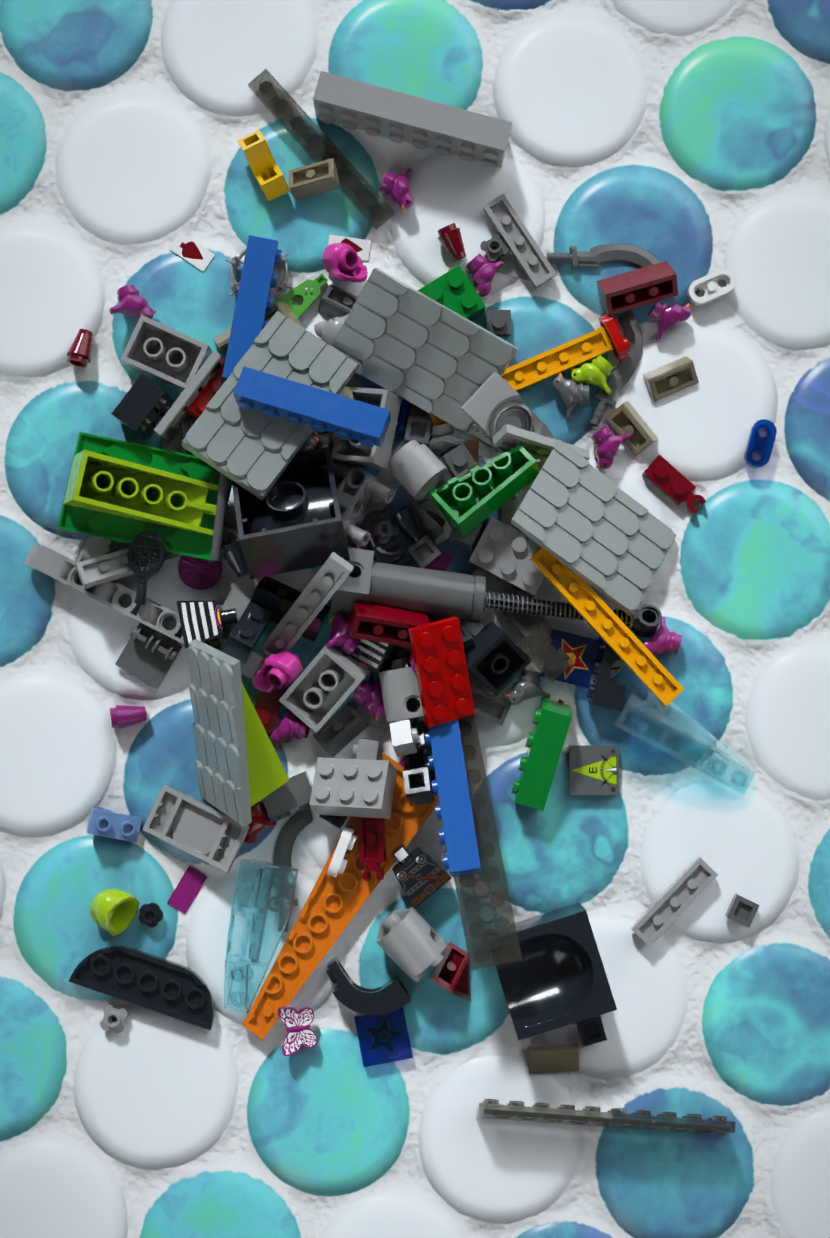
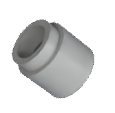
(417, 468)

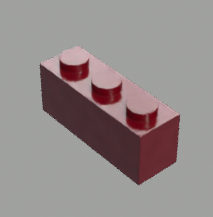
(637, 288)
(383, 623)

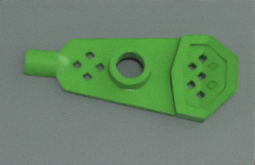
(299, 292)

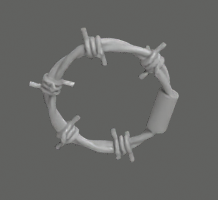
(235, 262)

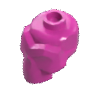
(344, 263)
(277, 672)

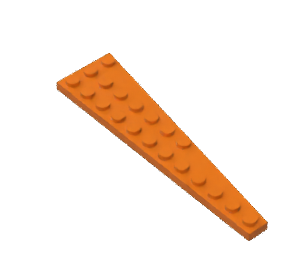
(331, 909)

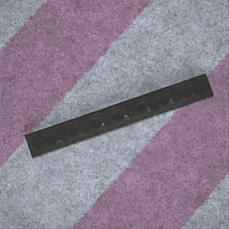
(320, 147)

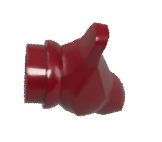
(259, 823)

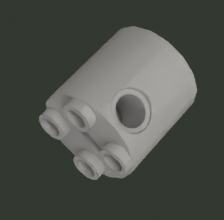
(397, 688)
(411, 942)

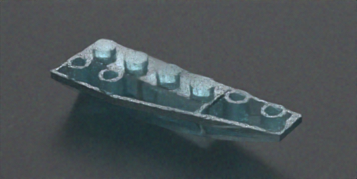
(680, 737)
(255, 928)

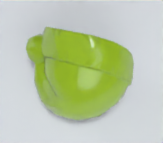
(114, 910)

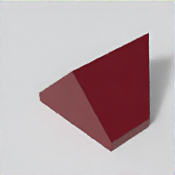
(453, 972)

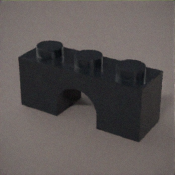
(604, 690)
(417, 772)

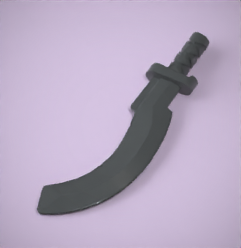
(603, 254)
(623, 371)
(286, 840)

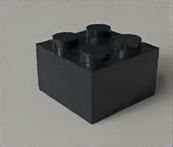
(142, 407)
(495, 658)

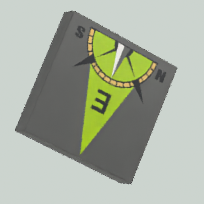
(593, 770)

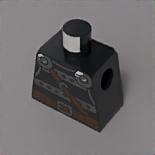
(418, 874)

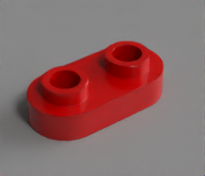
(620, 345)

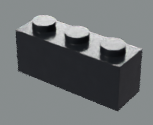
(279, 598)

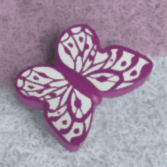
(298, 1029)

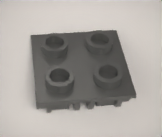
(148, 655)

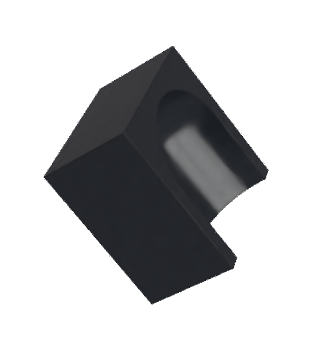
(296, 520)
(558, 973)

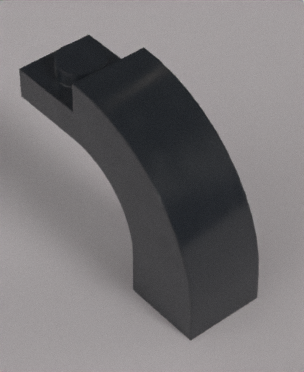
(367, 1000)

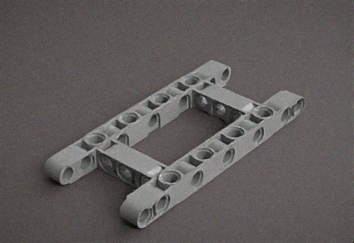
(154, 614)

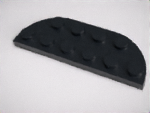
(147, 983)

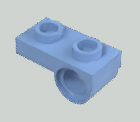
(113, 824)

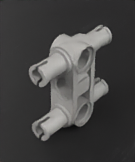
(355, 497)

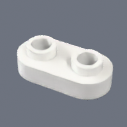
(710, 287)
(345, 842)

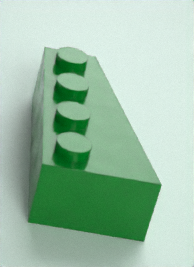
(484, 489)
(543, 753)

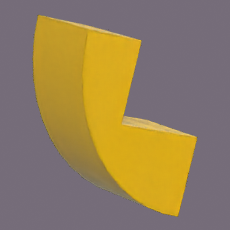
(263, 165)

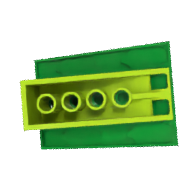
(136, 488)

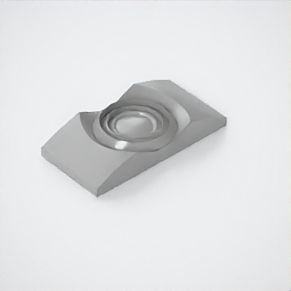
(499, 405)
(195, 828)

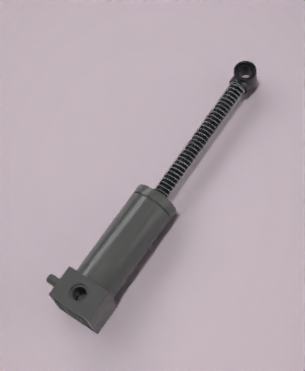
(452, 594)

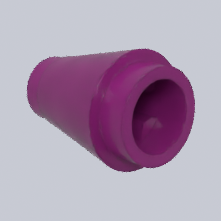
(125, 716)

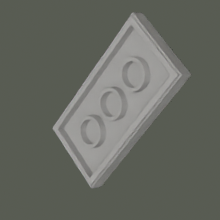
(170, 423)

